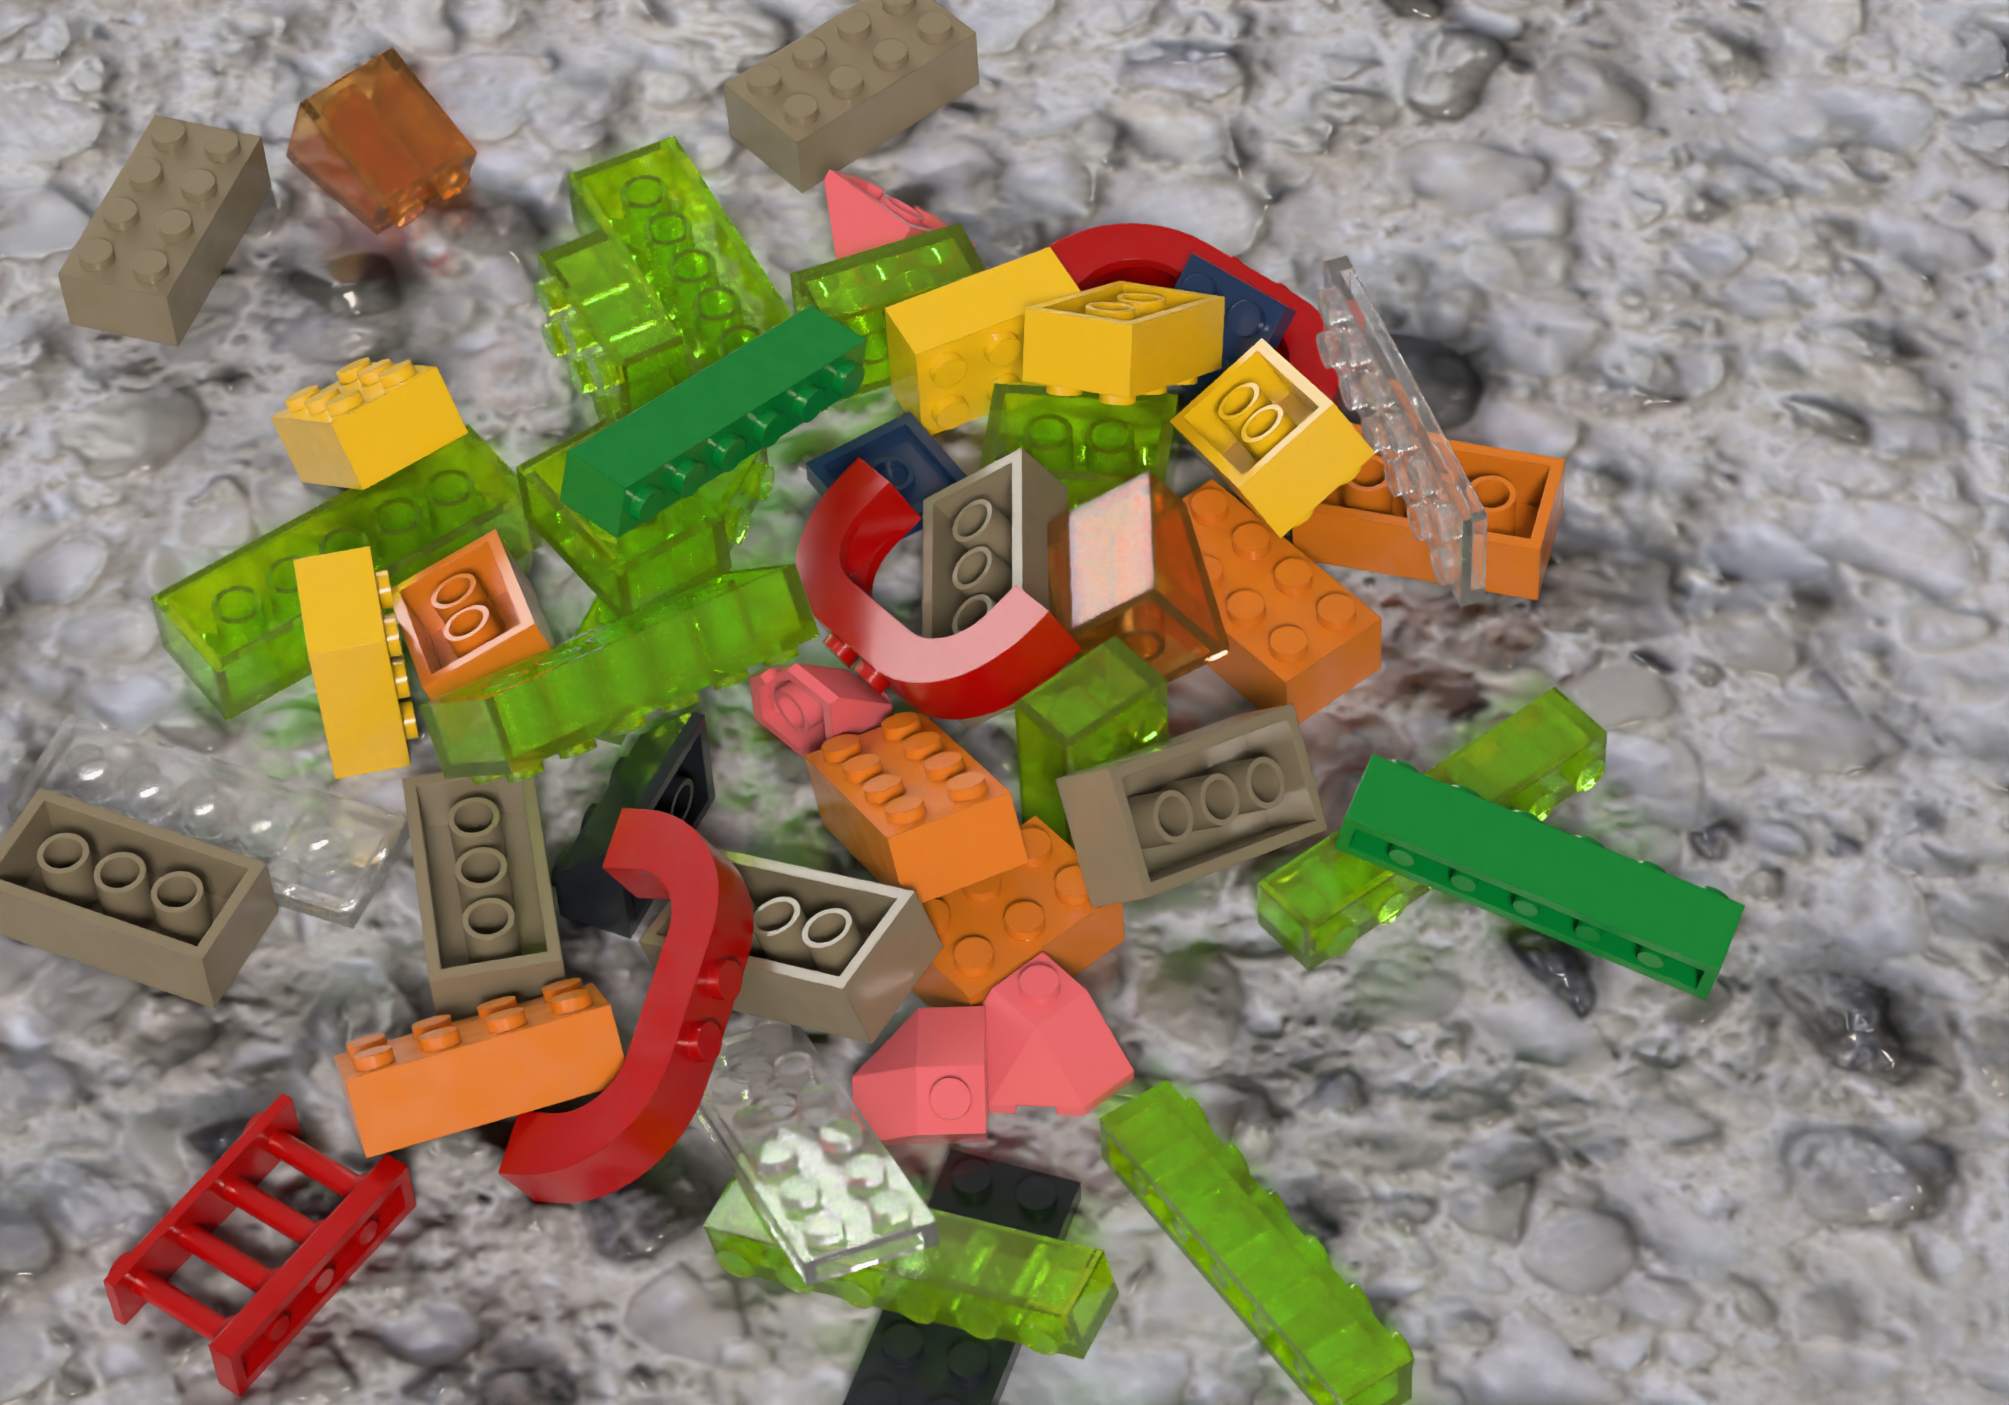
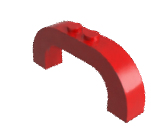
(1158, 257)
(944, 677)
(679, 1029)

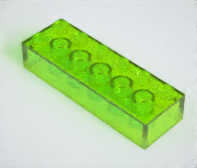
(679, 248)
(241, 617)
(620, 674)

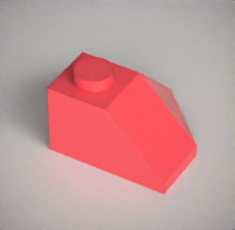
(868, 219)
(815, 703)
(1049, 1044)
(929, 1080)

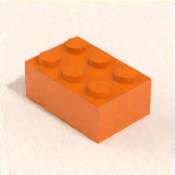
(469, 616)
(1012, 919)

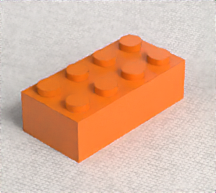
(1370, 528)
(1285, 618)
(915, 807)
(479, 1066)

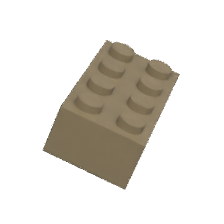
(850, 86)
(165, 230)
(986, 540)
(1191, 805)
(482, 891)
(131, 897)
(824, 948)

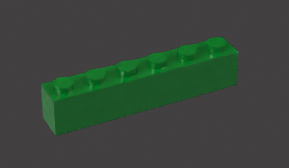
(712, 421)
(1539, 876)

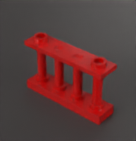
(287, 1294)

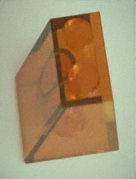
(380, 144)
(1137, 574)

